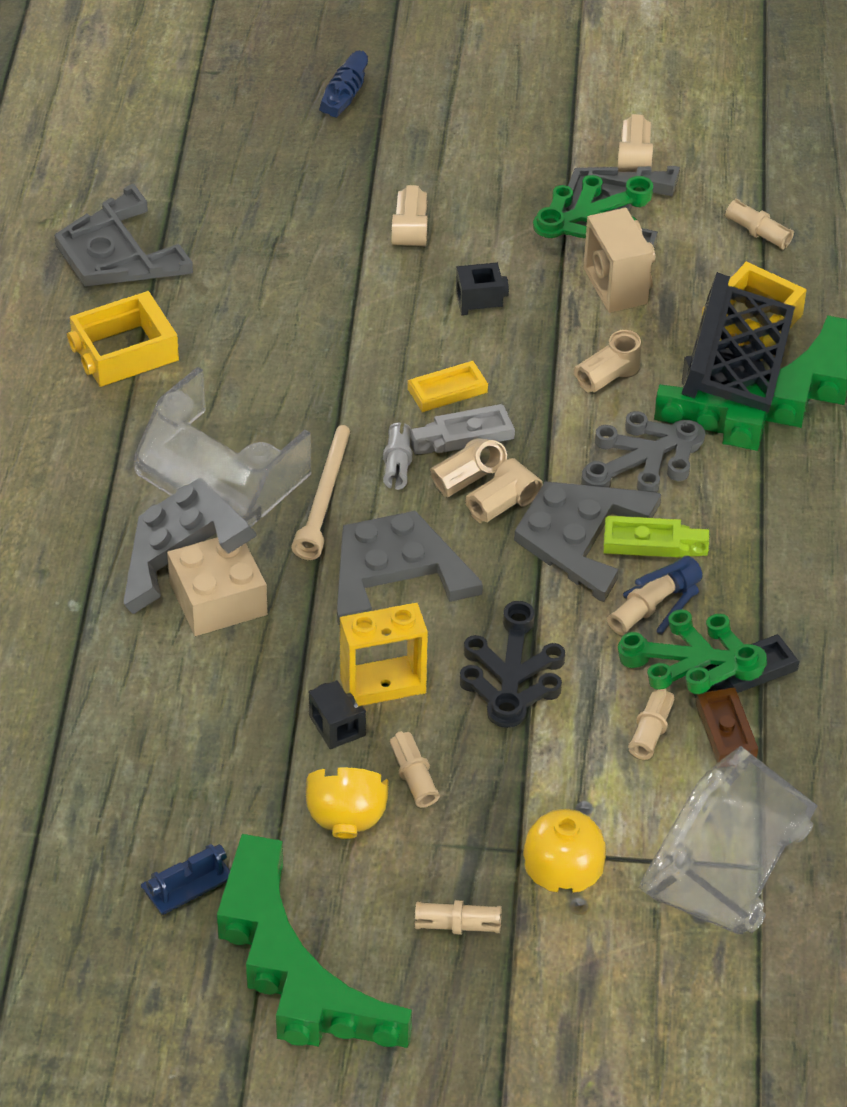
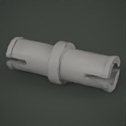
(397, 456)

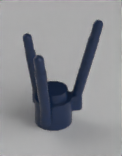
(684, 573)

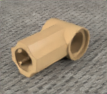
(635, 146)
(410, 220)
(616, 360)
(466, 466)
(510, 485)

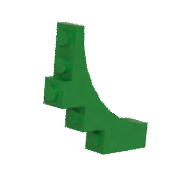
(815, 375)
(279, 963)

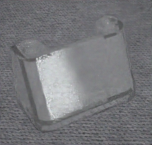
(728, 843)

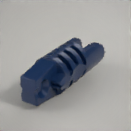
(344, 84)

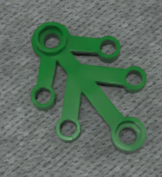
(552, 222)
(739, 659)

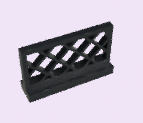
(708, 344)

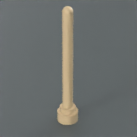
(309, 539)

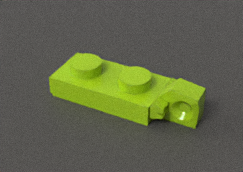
(653, 537)

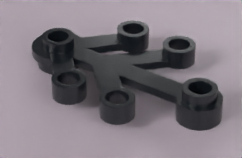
(507, 707)

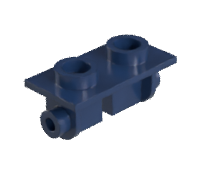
(187, 879)

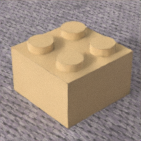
(618, 259)
(216, 586)

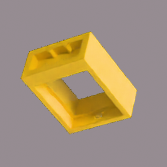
(766, 284)
(118, 318)
(404, 674)

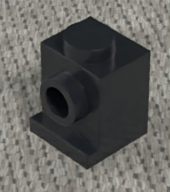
(480, 287)
(336, 714)

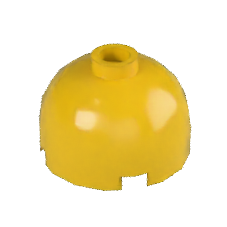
(346, 801)
(564, 851)

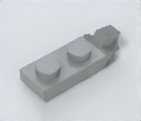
(457, 429)

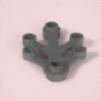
(683, 436)

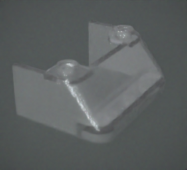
(178, 454)

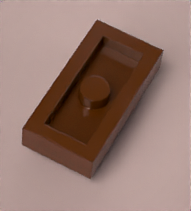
(725, 722)

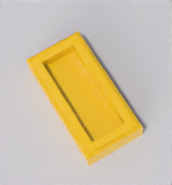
(447, 386)

